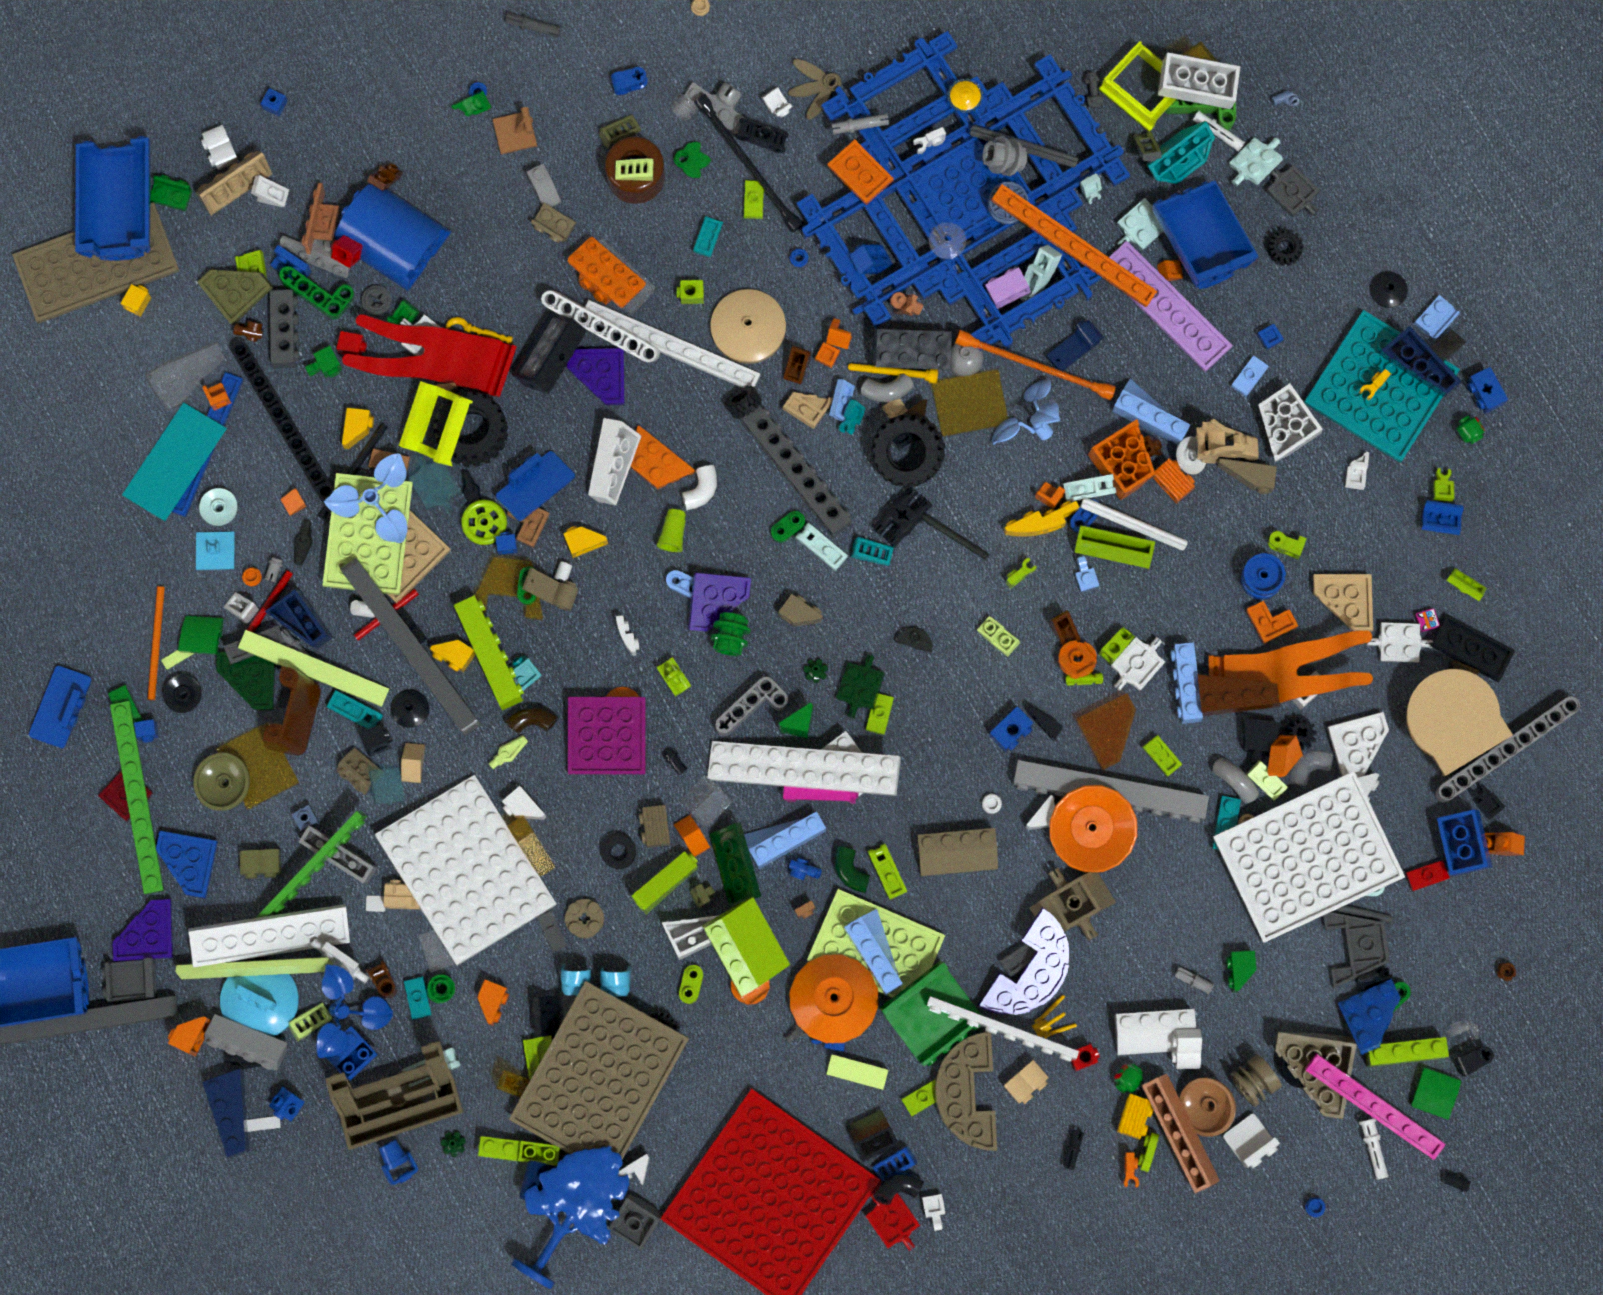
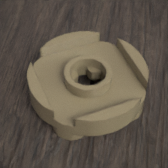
(577, 910)

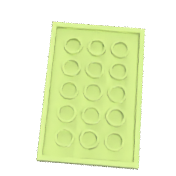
(358, 537)
(910, 943)

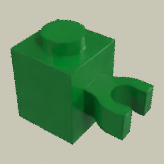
(325, 362)

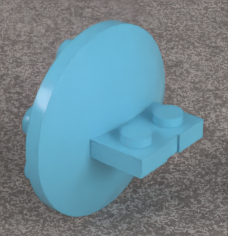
(260, 1002)

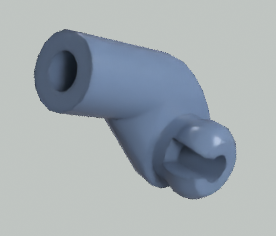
(1287, 98)

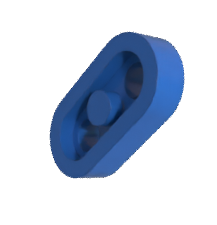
(1083, 516)

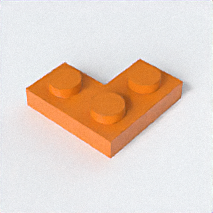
(1268, 626)

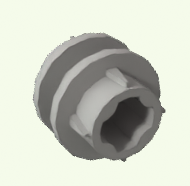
(1004, 156)

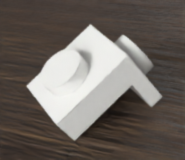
(776, 103)

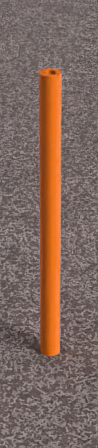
(156, 643)

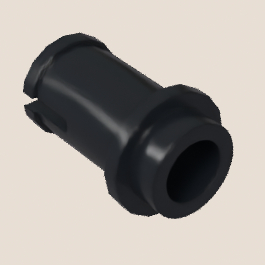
(675, 762)
(1457, 1182)

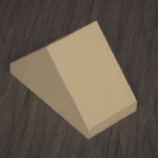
(412, 763)

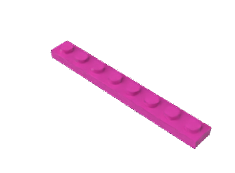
(1375, 1106)

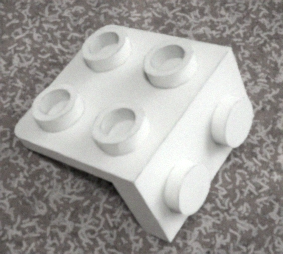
(1250, 1141)

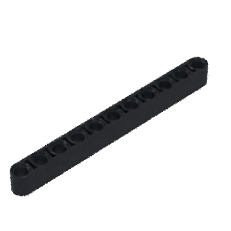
(282, 422)

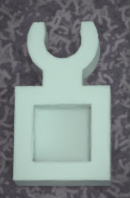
(1090, 187)

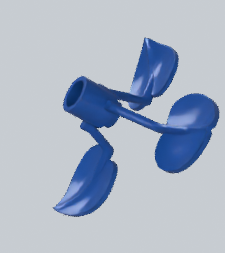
(375, 1012)

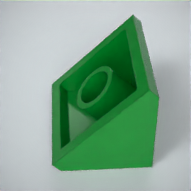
(798, 723)

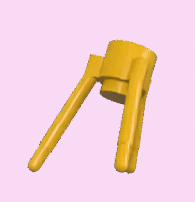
(1042, 1027)

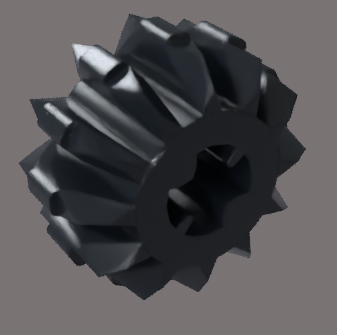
(1308, 733)

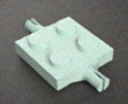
(1255, 161)
(1140, 225)

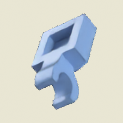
(1086, 577)

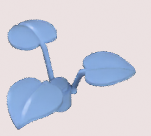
(1045, 414)
(345, 499)

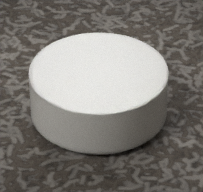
(991, 804)

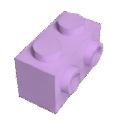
(1007, 287)

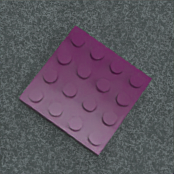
(606, 735)

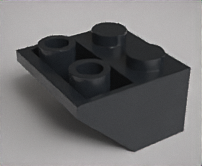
(872, 1135)

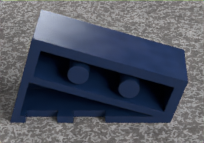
(300, 618)

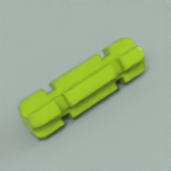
(1097, 678)

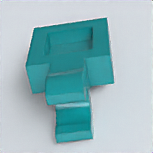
(853, 415)

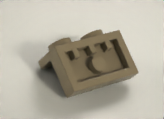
(554, 223)
(356, 769)

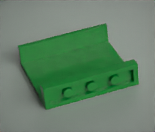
(920, 1029)

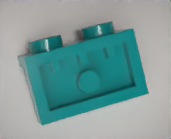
(525, 671)

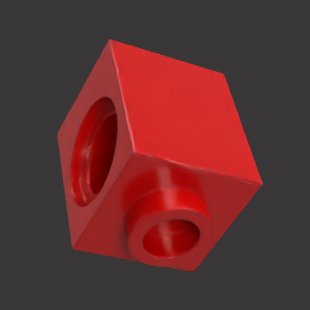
(346, 251)
(351, 344)
(1094, 1055)

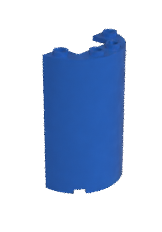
(113, 200)

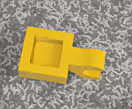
(1378, 380)

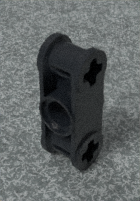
(773, 138)

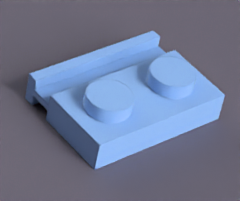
(1437, 318)

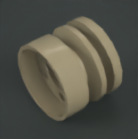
(1254, 1081)

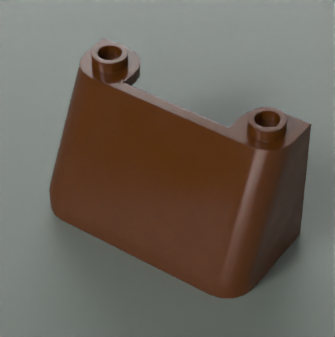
(299, 716)

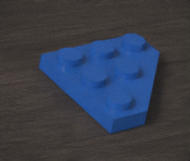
(188, 860)
(1370, 1014)

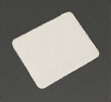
(375, 903)

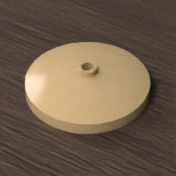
(744, 342)

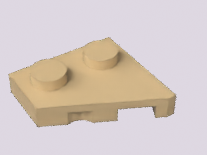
(807, 408)

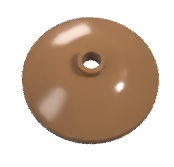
(1196, 1102)

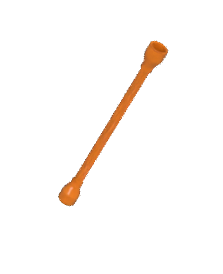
(1102, 389)

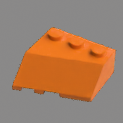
(1125, 458)

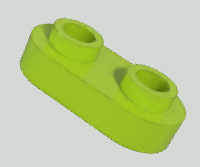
(691, 984)
(1146, 1159)

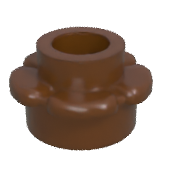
(1511, 971)

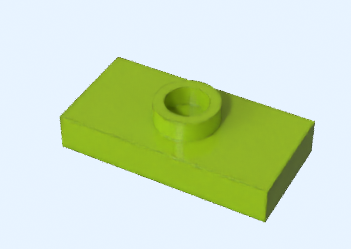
(753, 200)
(1466, 584)
(879, 716)
(1162, 756)
(920, 1099)

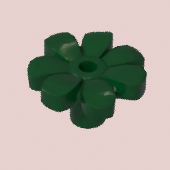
(819, 673)
(457, 1147)

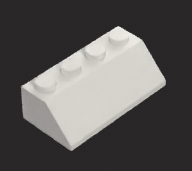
(1150, 1030)

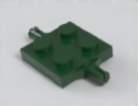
(860, 686)

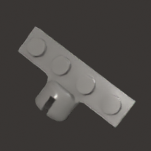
(723, 103)

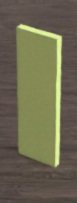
(175, 658)

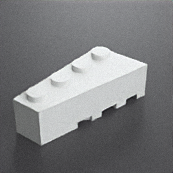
(613, 460)

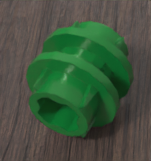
(730, 634)

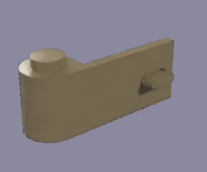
(555, 593)

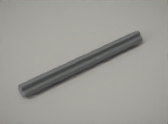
(1031, 148)

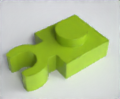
(1443, 487)

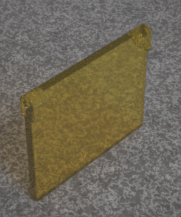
(970, 403)
(267, 768)

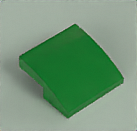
(200, 635)
(1436, 1093)

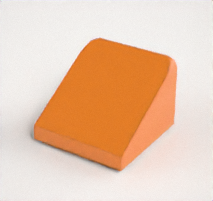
(1170, 269)
(293, 502)

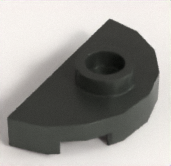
(916, 639)

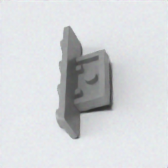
(319, 256)

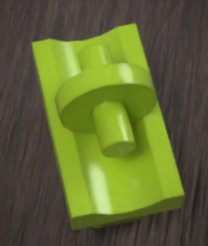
(673, 677)

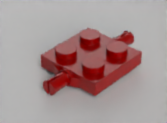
(893, 1222)

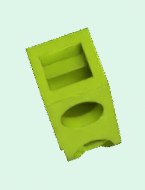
(1286, 545)
(1116, 645)

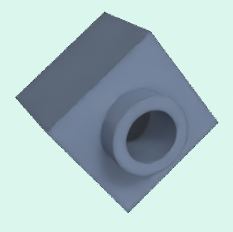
(311, 821)

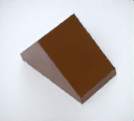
(797, 365)
(1064, 628)

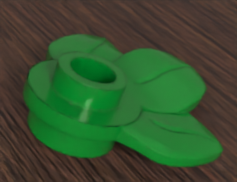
(695, 160)

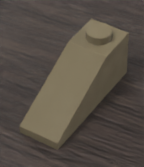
(1253, 475)

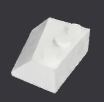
(1288, 422)

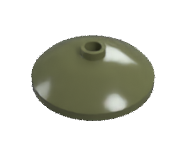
(210, 781)

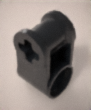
(1471, 1062)

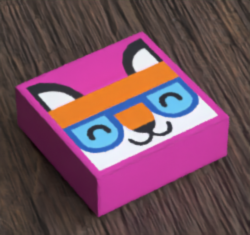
(1427, 620)

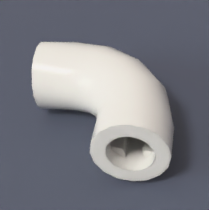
(705, 489)

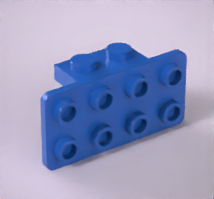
(534, 484)
(60, 707)

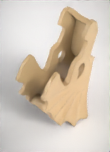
(1215, 434)

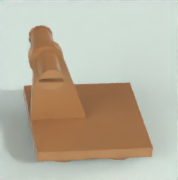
(515, 132)

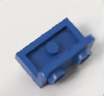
(1442, 517)

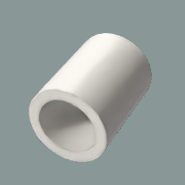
(563, 572)

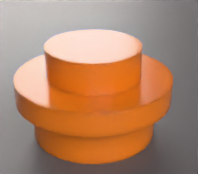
(251, 576)

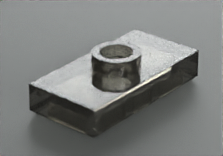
(1448, 345)

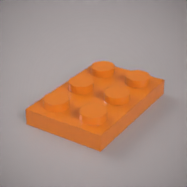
(860, 172)

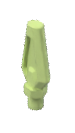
(508, 751)

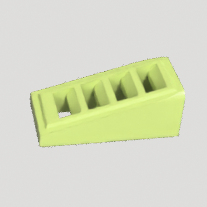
(649, 163)
(313, 1027)

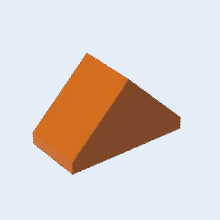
(692, 836)

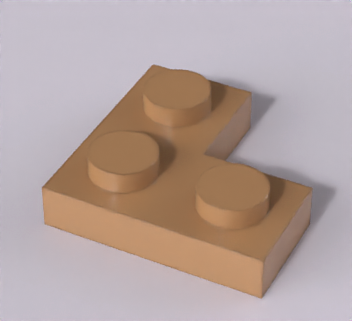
(532, 527)

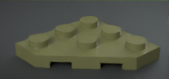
(234, 291)

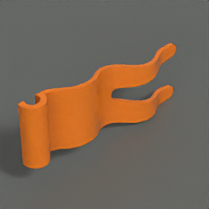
(1282, 665)

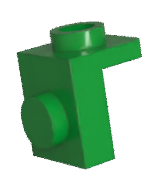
(405, 311)

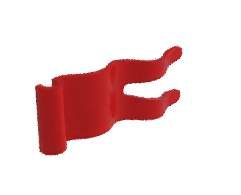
(447, 356)

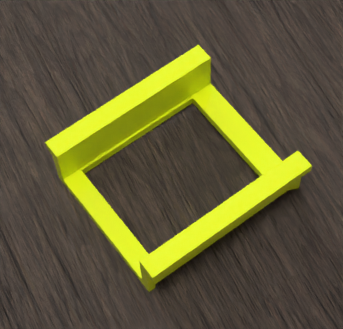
(1125, 100)
(420, 417)

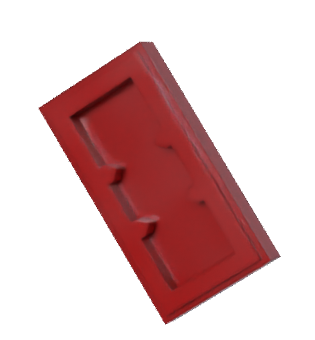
(1427, 875)

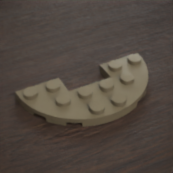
(957, 1092)

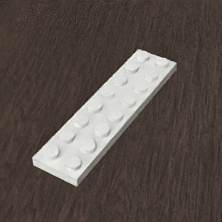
(268, 935)

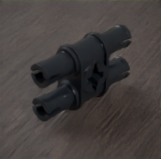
(904, 526)

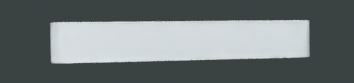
(591, 325)

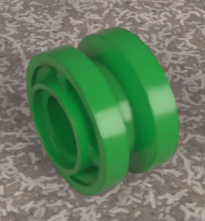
(440, 998)

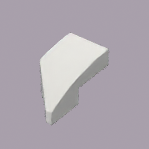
(1357, 473)

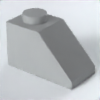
(543, 186)

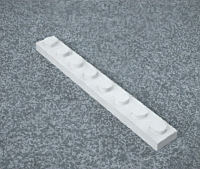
(1010, 1032)

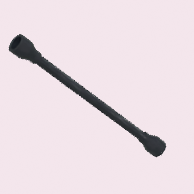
(705, 105)

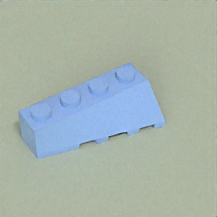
(1137, 404)
(779, 840)
(872, 945)

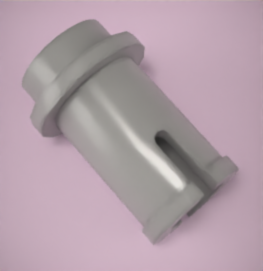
(274, 568)

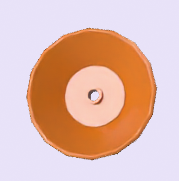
(1097, 848)
(838, 1019)

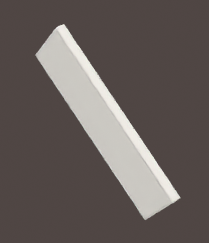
(263, 1123)

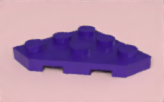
(601, 373)
(715, 595)
(147, 934)

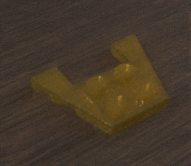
(503, 580)

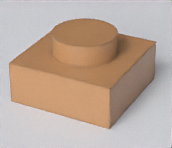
(805, 910)

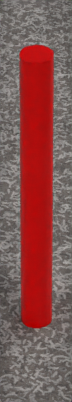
(270, 601)
(374, 623)

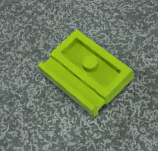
(251, 262)
(535, 1051)

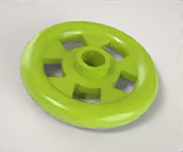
(470, 531)

